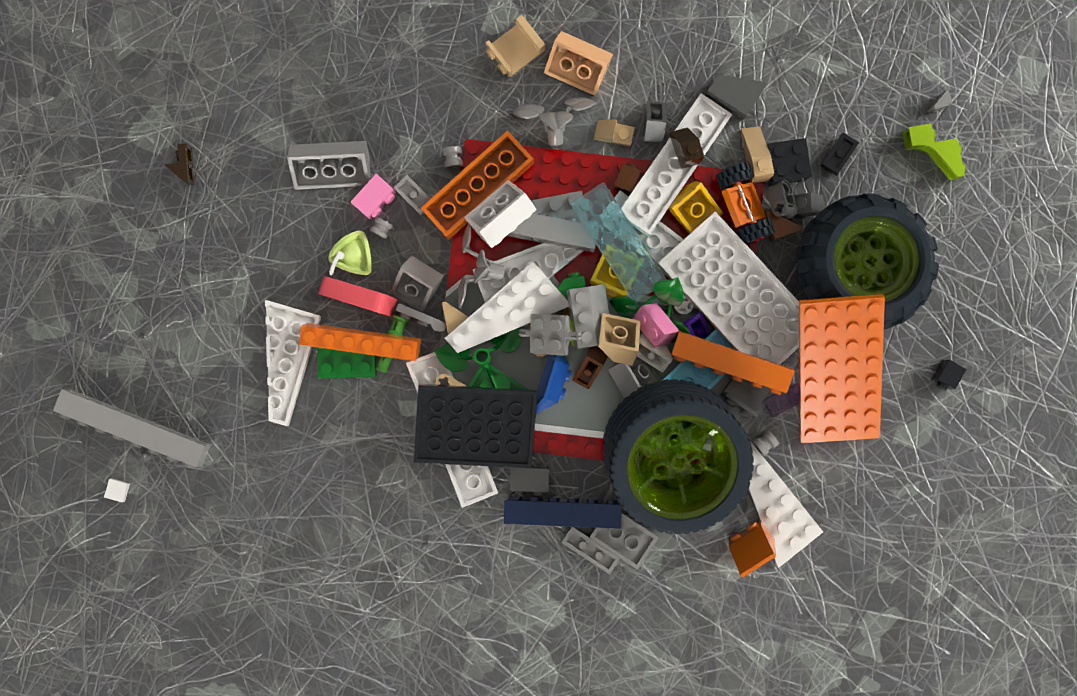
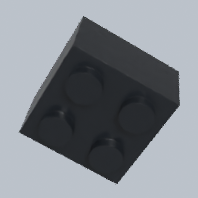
(790, 161)

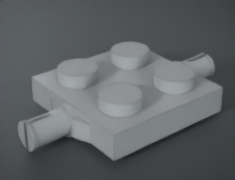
(550, 334)

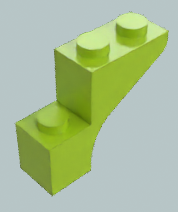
(944, 153)

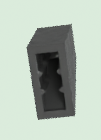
(734, 93)

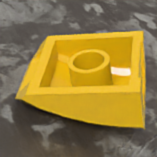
(693, 206)
(605, 275)

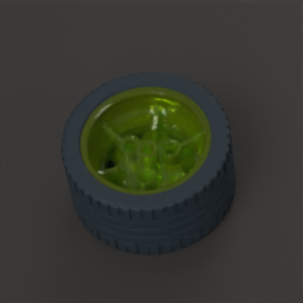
(682, 504)

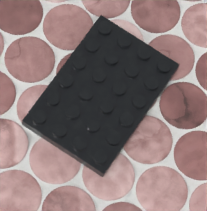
(475, 426)

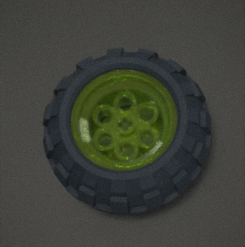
(898, 236)

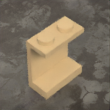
(515, 47)

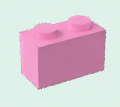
(373, 197)
(656, 325)

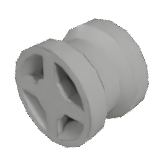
(381, 227)

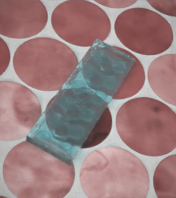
(618, 241)

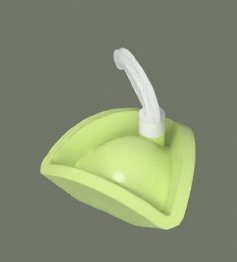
(351, 254)

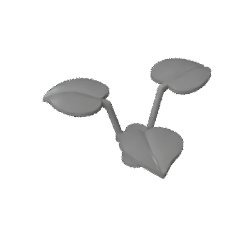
(555, 120)
(490, 270)

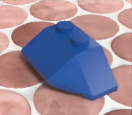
(552, 382)

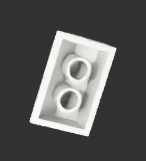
(500, 213)

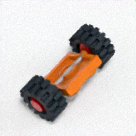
(744, 203)

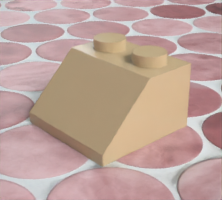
(619, 338)

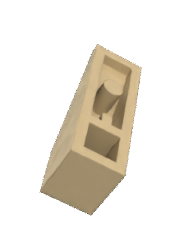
(757, 154)

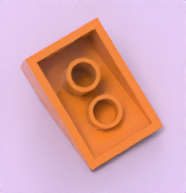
(752, 548)

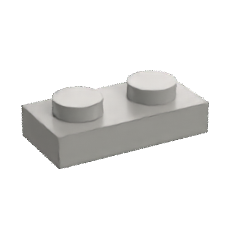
(412, 193)

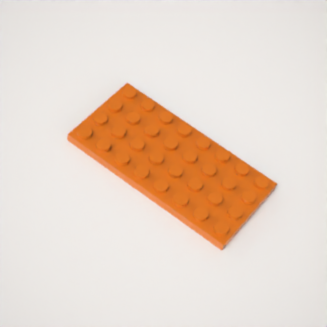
(840, 368)

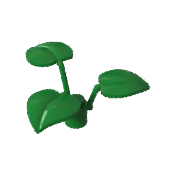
(667, 291)
(458, 362)

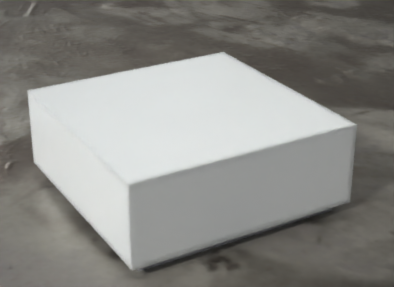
(117, 490)

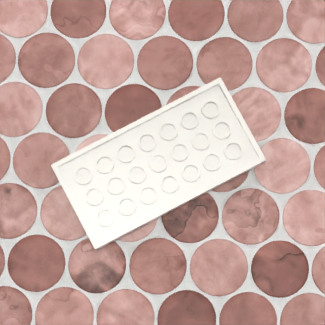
(735, 291)

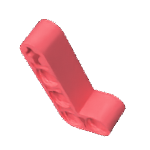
(357, 296)

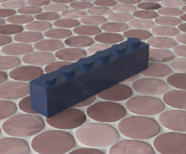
(563, 513)

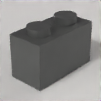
(529, 479)

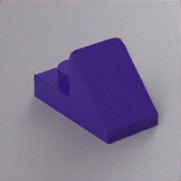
(697, 326)

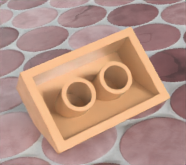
(578, 63)

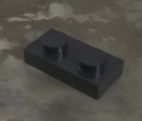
(839, 153)

